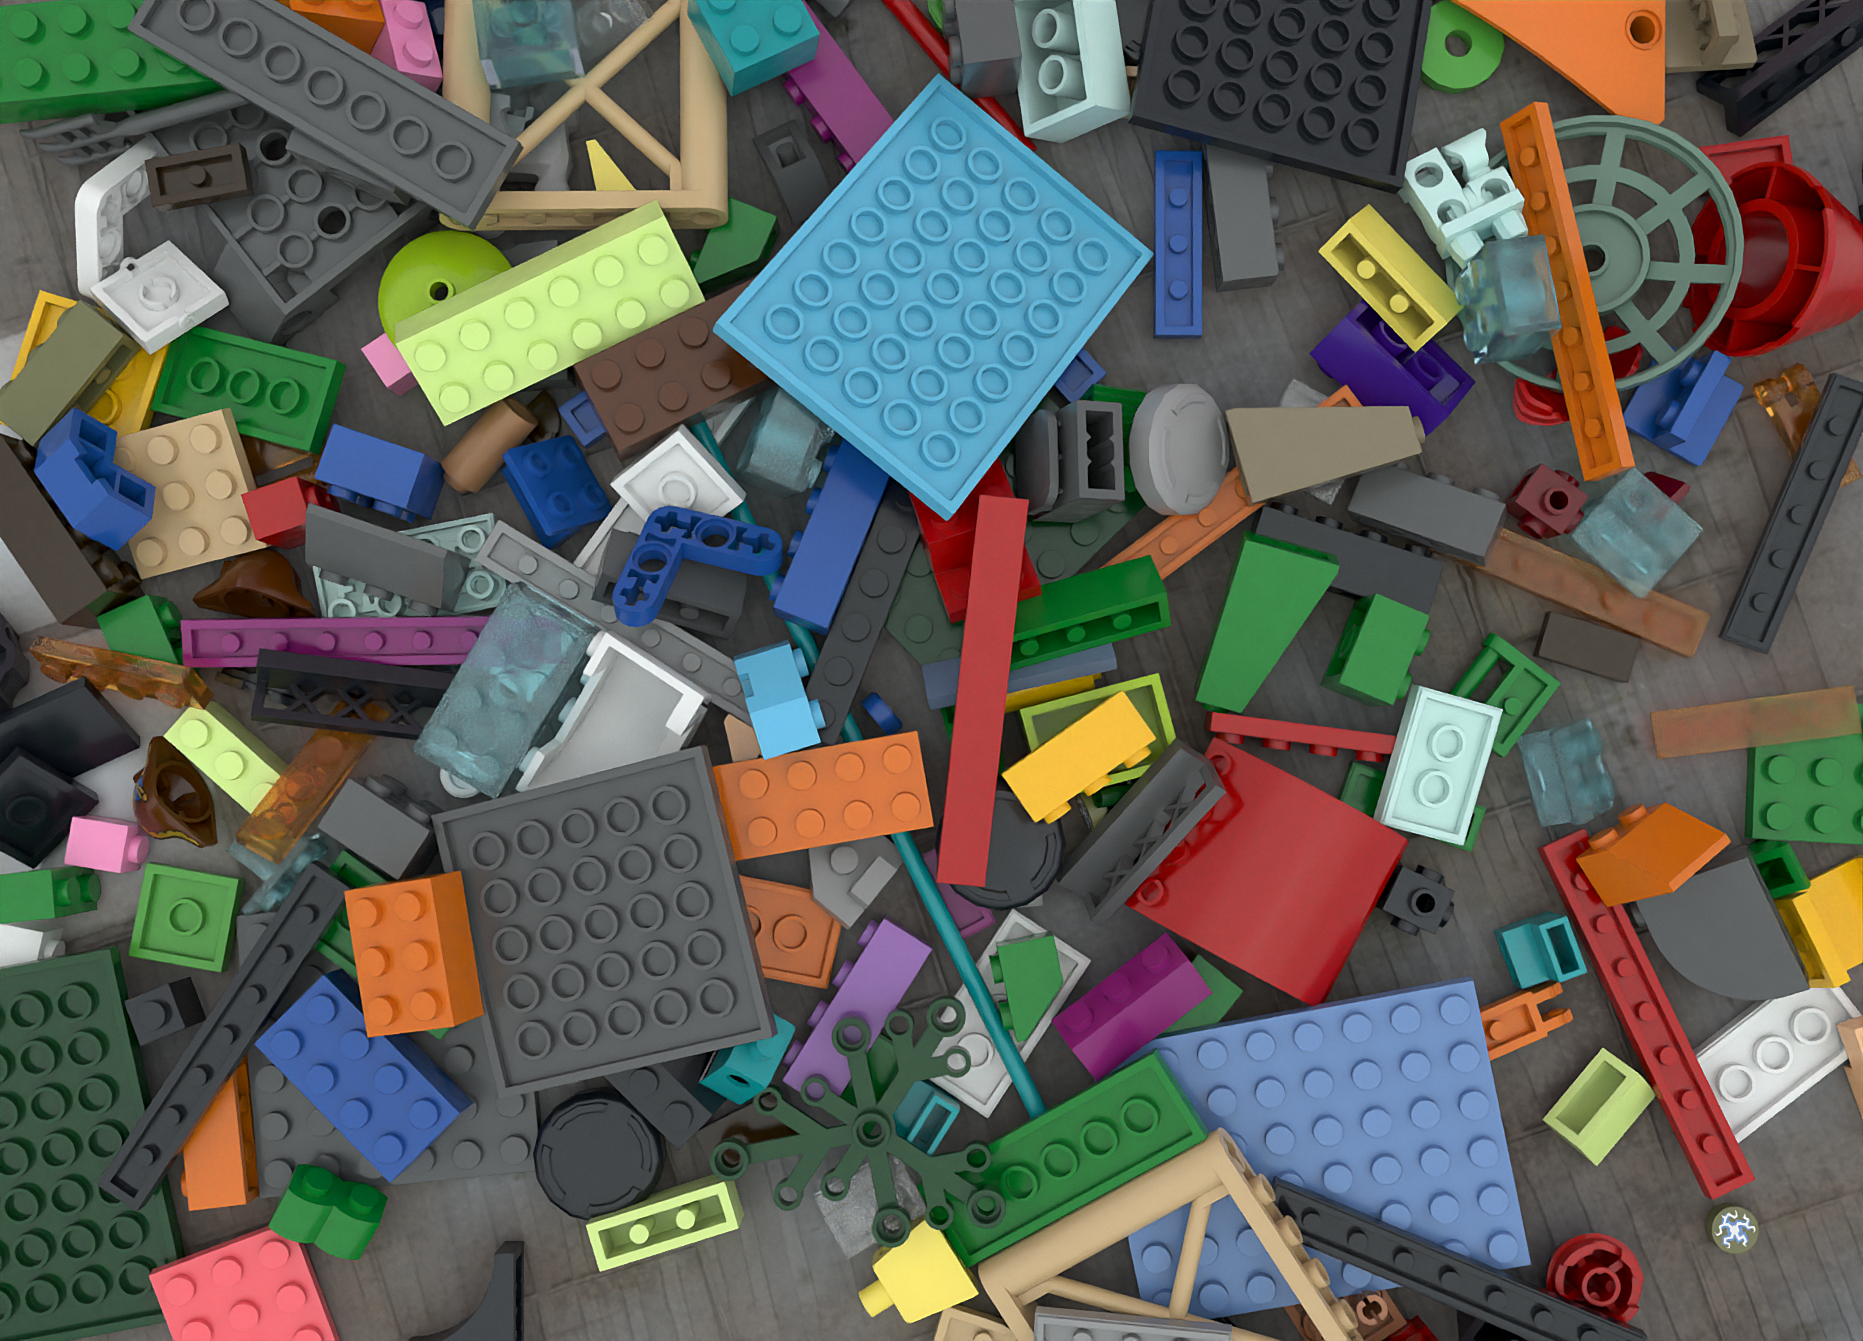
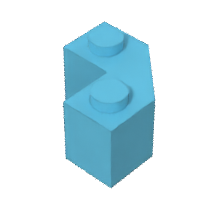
(778, 699)

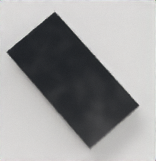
(68, 729)

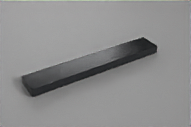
(1797, 516)

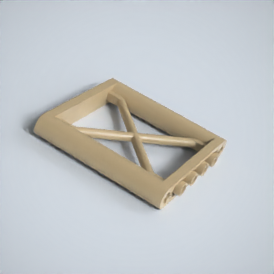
(696, 182)
(1199, 1175)

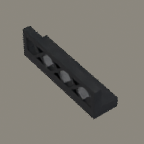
(1802, 61)
(347, 681)

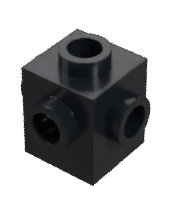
(1400, 898)

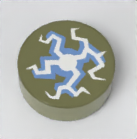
(1089, 812)
(1732, 1228)

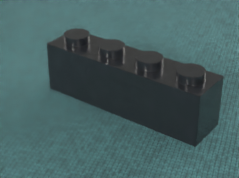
(1364, 559)

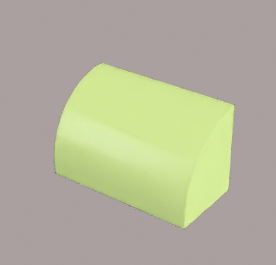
(1600, 1106)

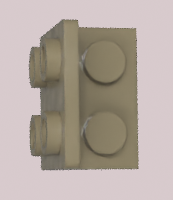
(1708, 36)

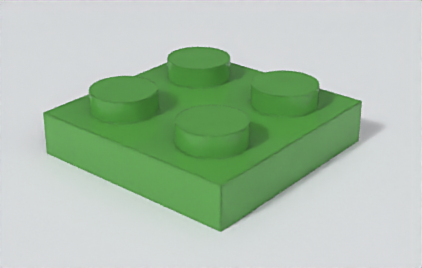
(186, 917)

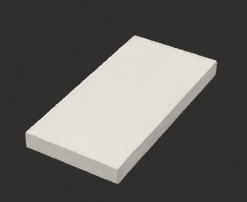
(1774, 1054)
(988, 1075)

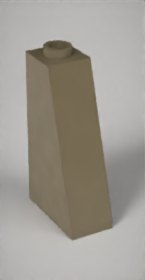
(1308, 447)

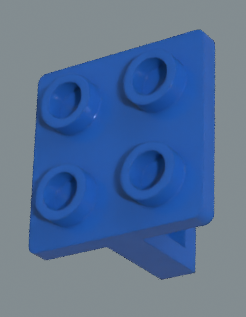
(1684, 407)
(555, 488)

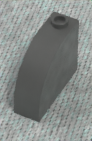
(1726, 931)

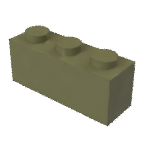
(66, 372)

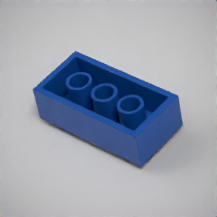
(372, 1089)

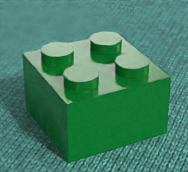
(1376, 651)

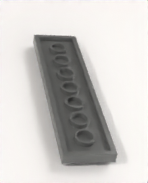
(338, 98)

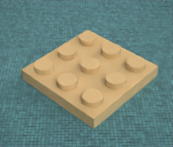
(198, 492)

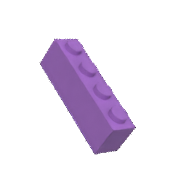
(866, 989)

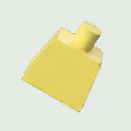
(919, 1275)

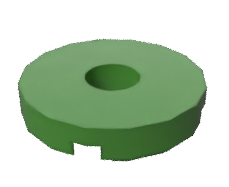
(1462, 73)

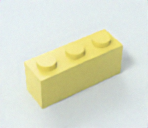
(1391, 277)

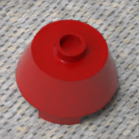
(1597, 1274)

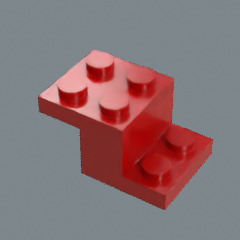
(951, 542)

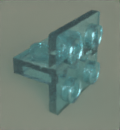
(1635, 533)
(1567, 773)
(279, 877)

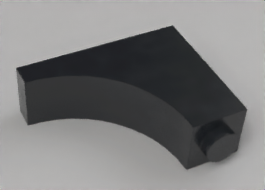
(502, 1308)

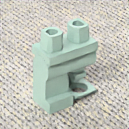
(1465, 216)

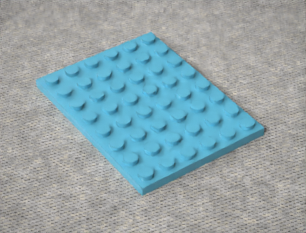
(935, 296)

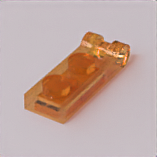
(1793, 421)

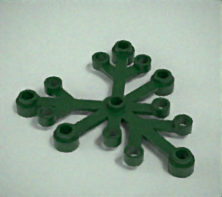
(815, 1139)

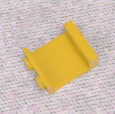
(1828, 923)

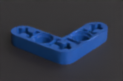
(676, 546)

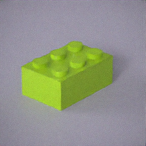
(1146, 695)

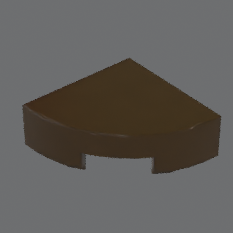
(547, 415)

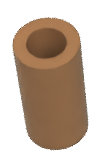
(481, 448)

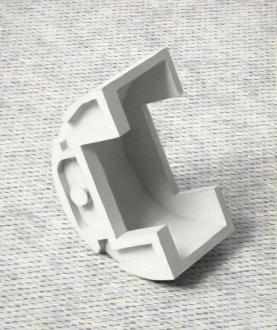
(624, 715)

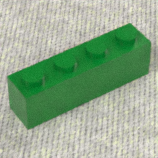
(1089, 612)

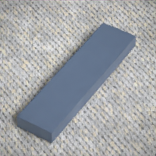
(942, 676)

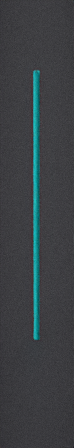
(912, 858)

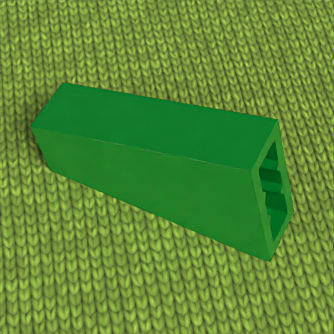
(1260, 612)

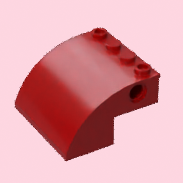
(1273, 876)

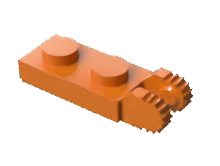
(1517, 1021)

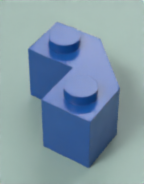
(87, 486)

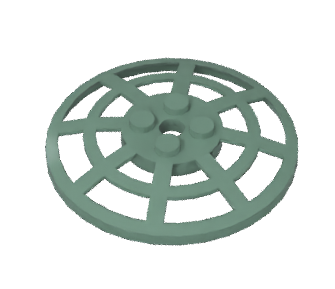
(1626, 247)

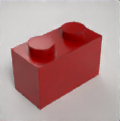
(280, 508)

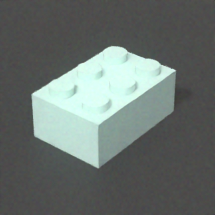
(1070, 67)

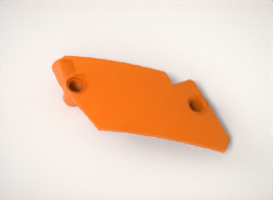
(1592, 46)

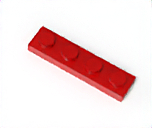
(1280, 734)

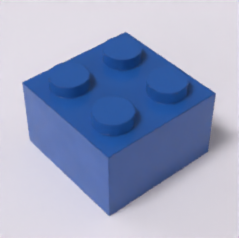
(373, 469)

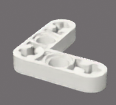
(101, 210)

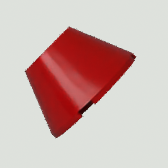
(1797, 261)

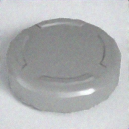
(1178, 449)

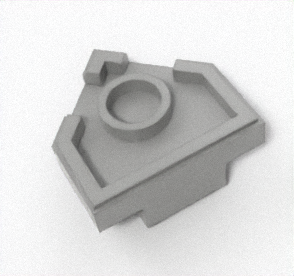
(851, 875)

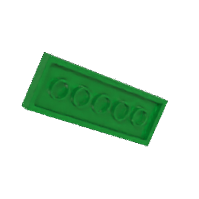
(1076, 1153)

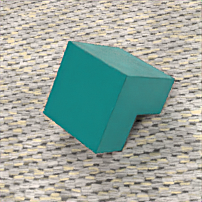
(1540, 950)
(926, 1115)

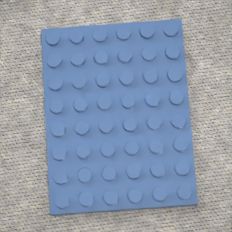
(1357, 1101)

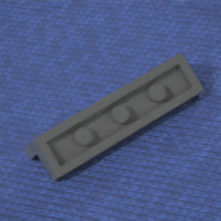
(1138, 826)

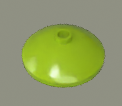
(430, 262)

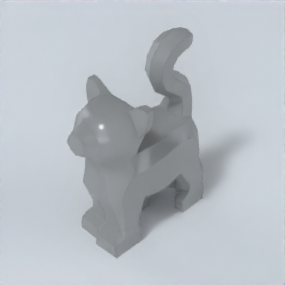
(547, 163)

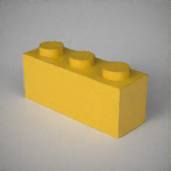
(1079, 758)

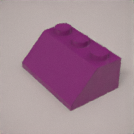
(1131, 1006)

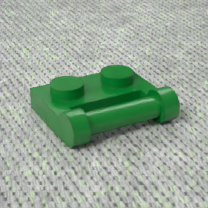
(1519, 691)

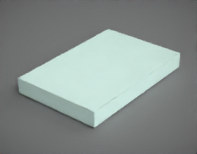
(1437, 765)

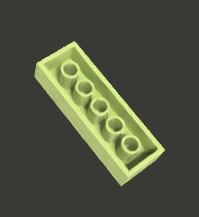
(548, 313)

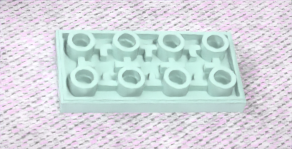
(465, 536)

